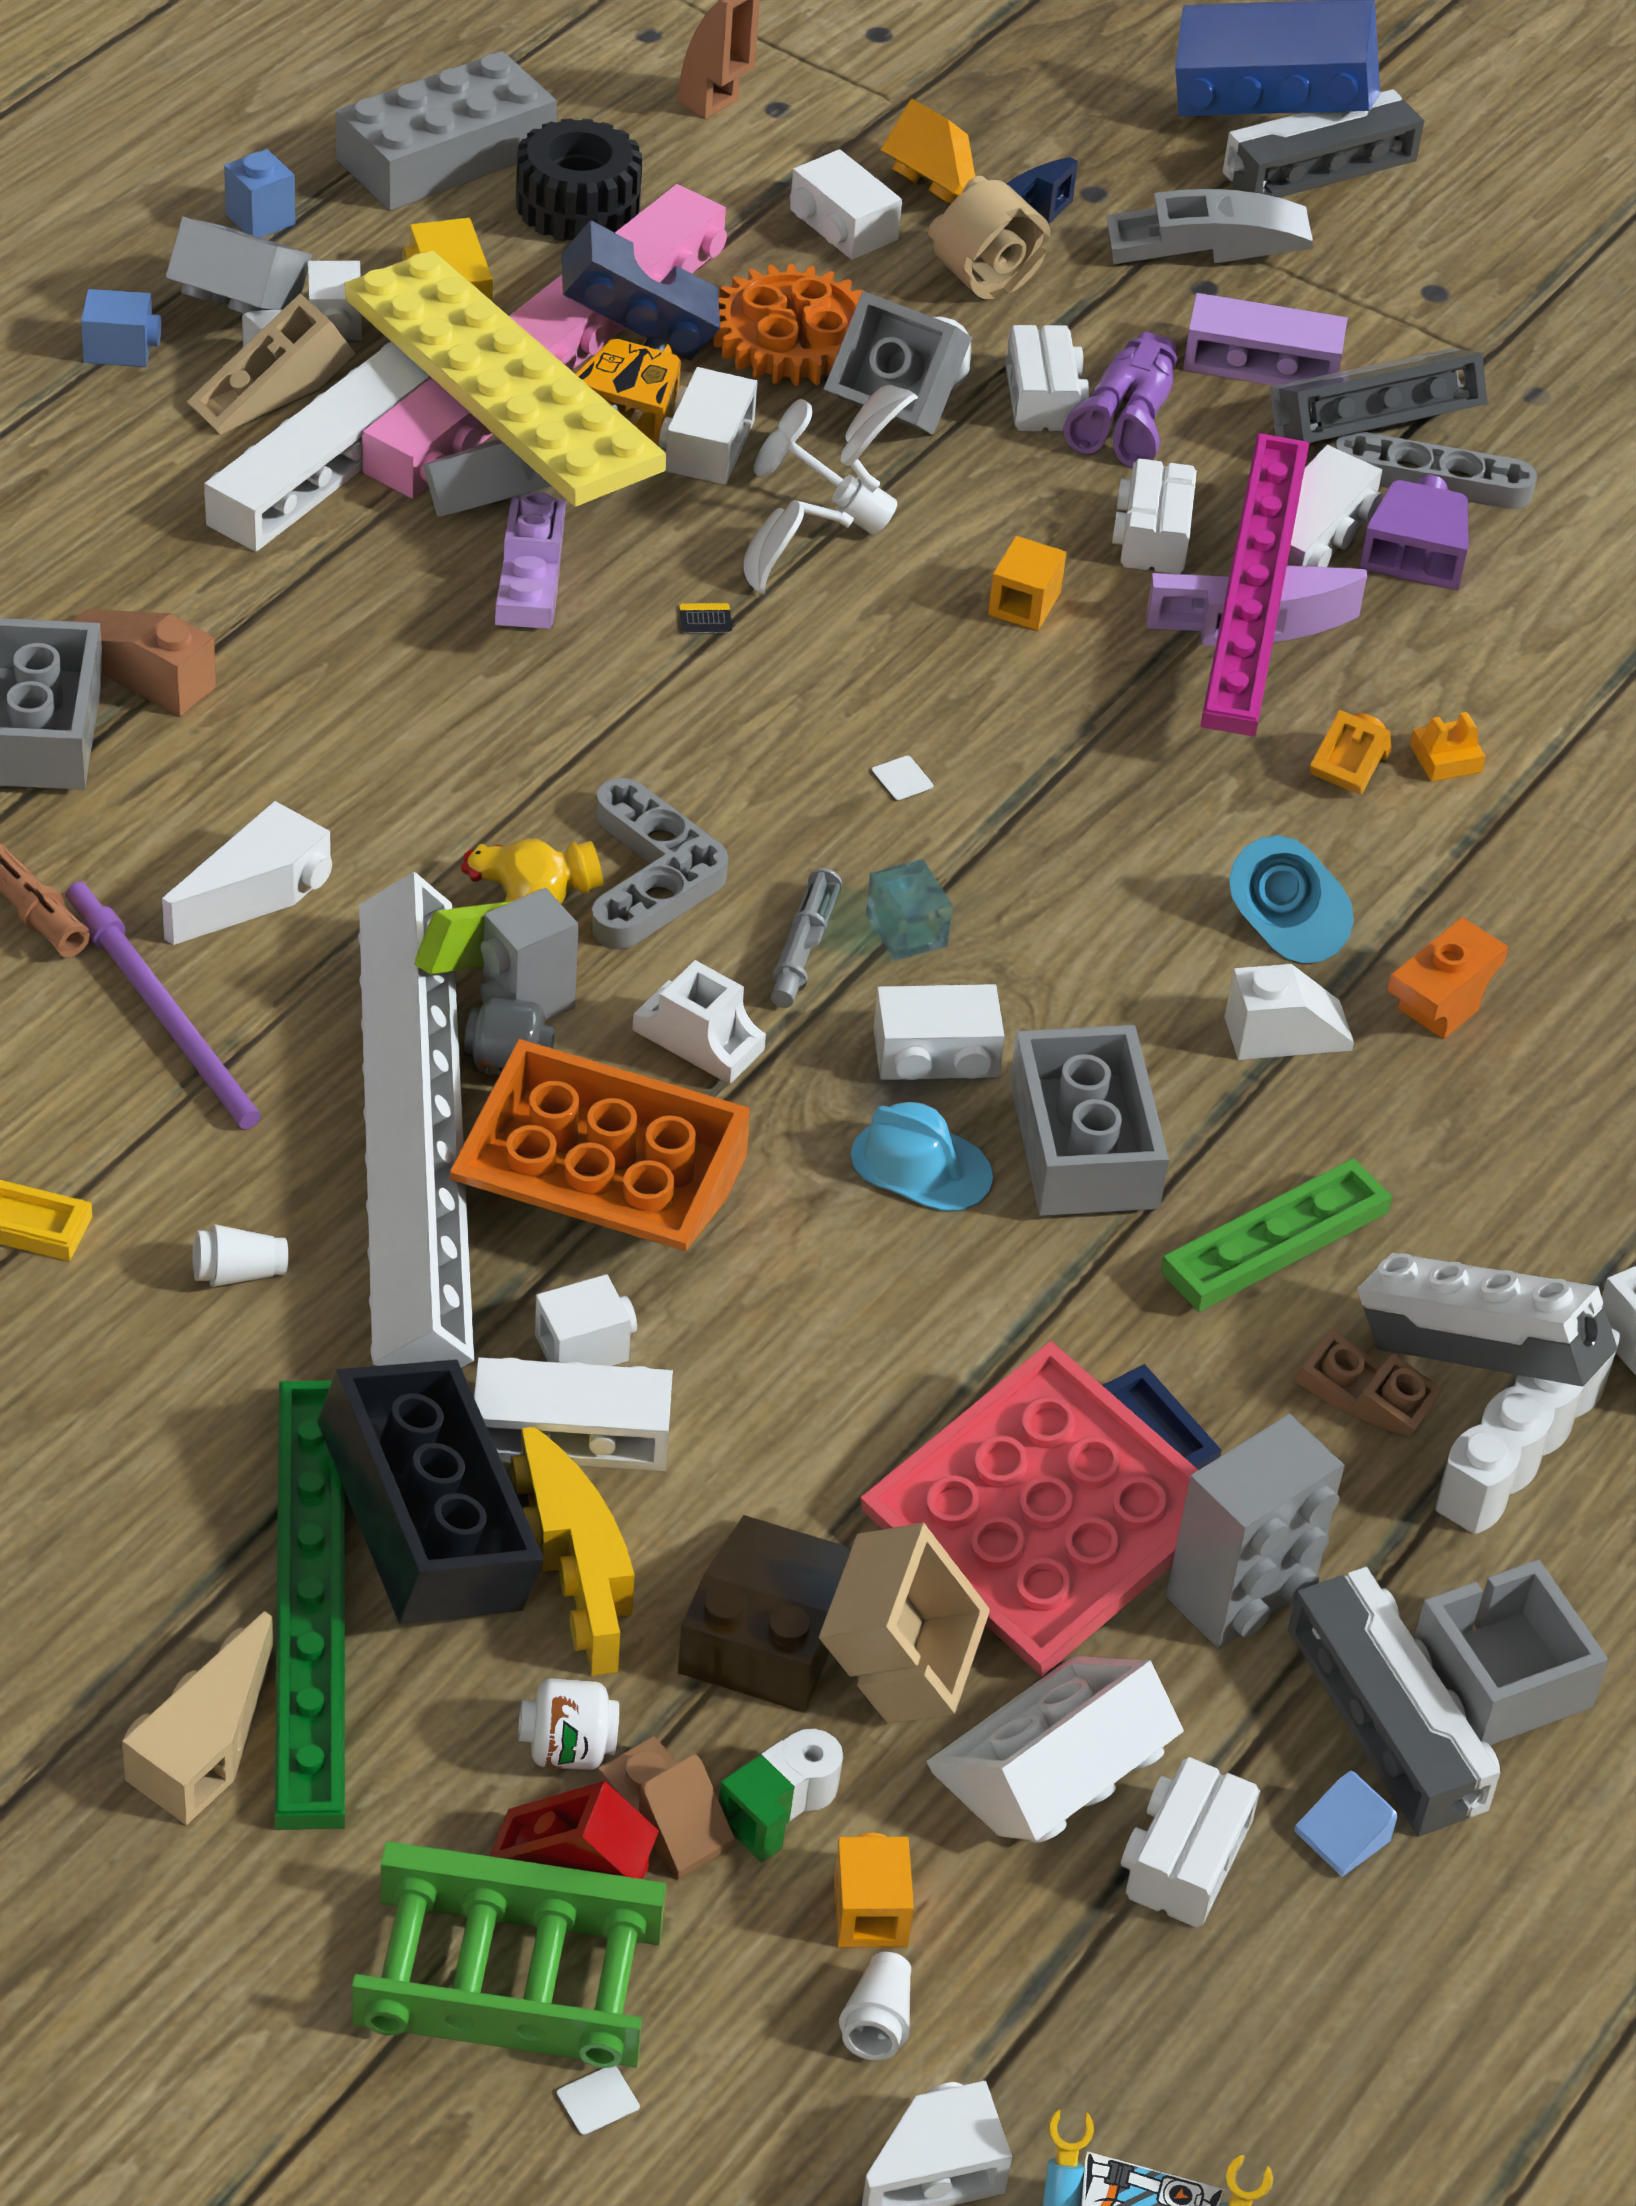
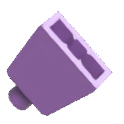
(1419, 533)

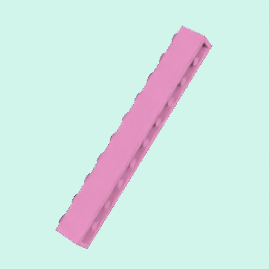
(432, 424)

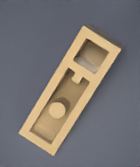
(276, 367)

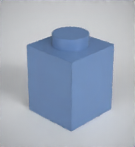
(260, 194)
(119, 328)

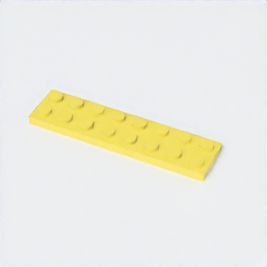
(505, 378)

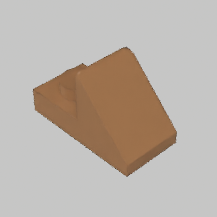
(675, 1801)

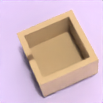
(905, 1623)

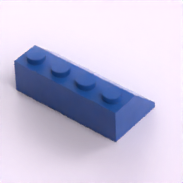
(1277, 57)

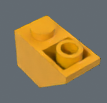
(930, 148)

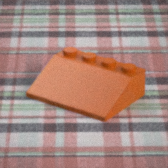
(605, 1145)

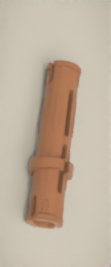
(41, 906)

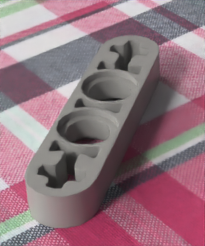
(1505, 481)

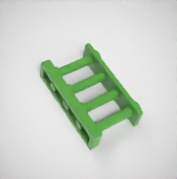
(516, 1893)

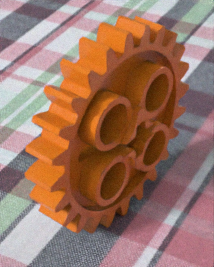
(765, 333)

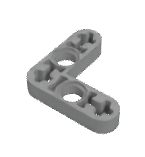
(668, 865)

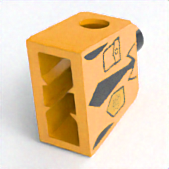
(636, 379)

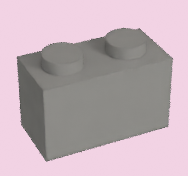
(531, 953)

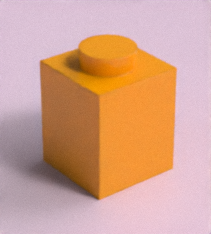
(1027, 583)
(873, 1891)

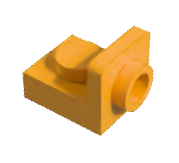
(1351, 751)

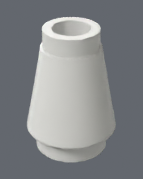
(237, 1255)
(879, 2009)

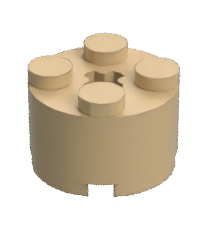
(990, 237)

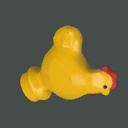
(533, 865)

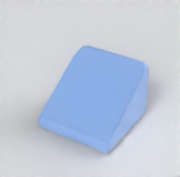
(1348, 1824)

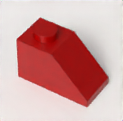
(580, 1831)

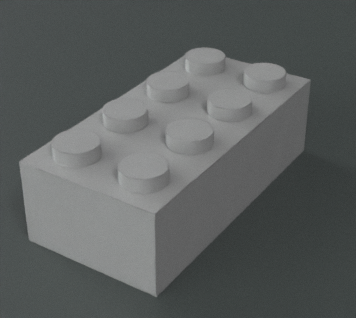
(441, 129)

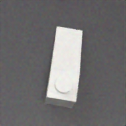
(251, 875)

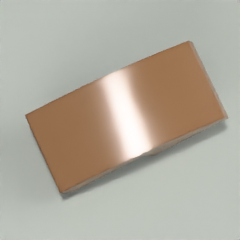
(1354, 1382)

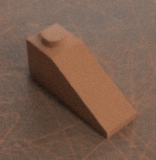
(156, 656)

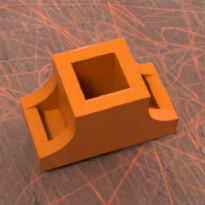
(1448, 977)

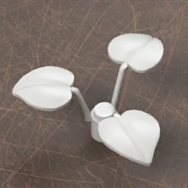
(857, 498)

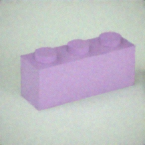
(1262, 341)

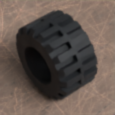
(577, 175)

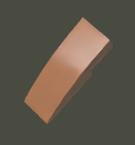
(718, 56)

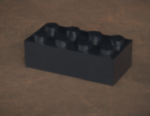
(429, 1491)

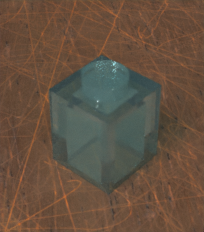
(908, 909)

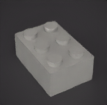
(48, 701)
(1088, 1120)
(1254, 1530)

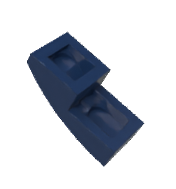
(1048, 187)

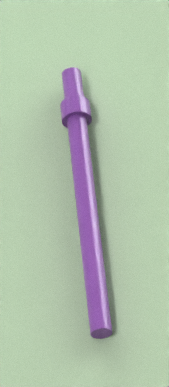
(108, 933)

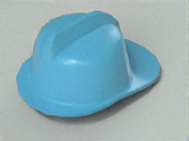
(1291, 899)
(919, 1158)

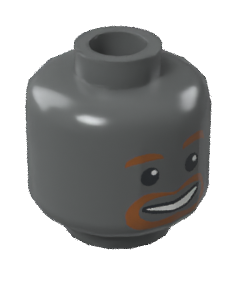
(498, 1027)

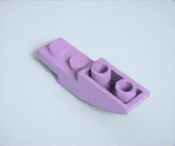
(531, 562)
(1309, 604)

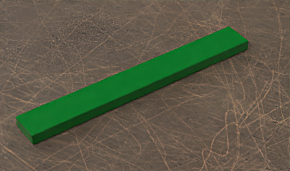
(309, 1619)

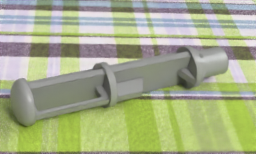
(806, 932)

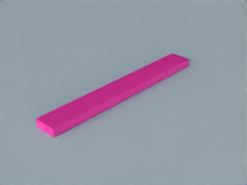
(1255, 586)

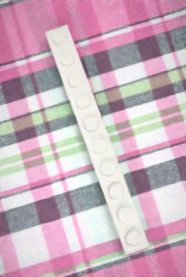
(412, 1136)

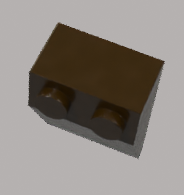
(763, 1613)

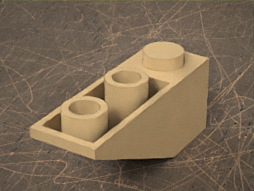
(198, 1735)

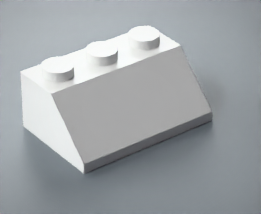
(1059, 1745)

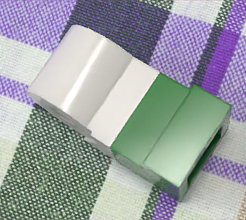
(778, 1787)

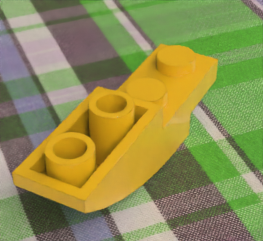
(579, 1541)

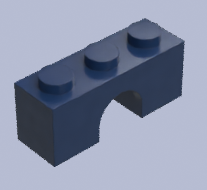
(606, 278)

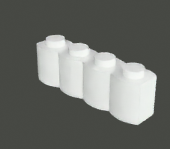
(1509, 1445)

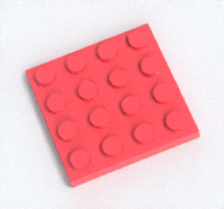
(1045, 1504)

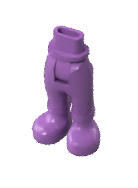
(1136, 373)

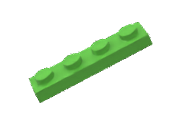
(1275, 1234)

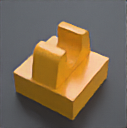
(1448, 748)

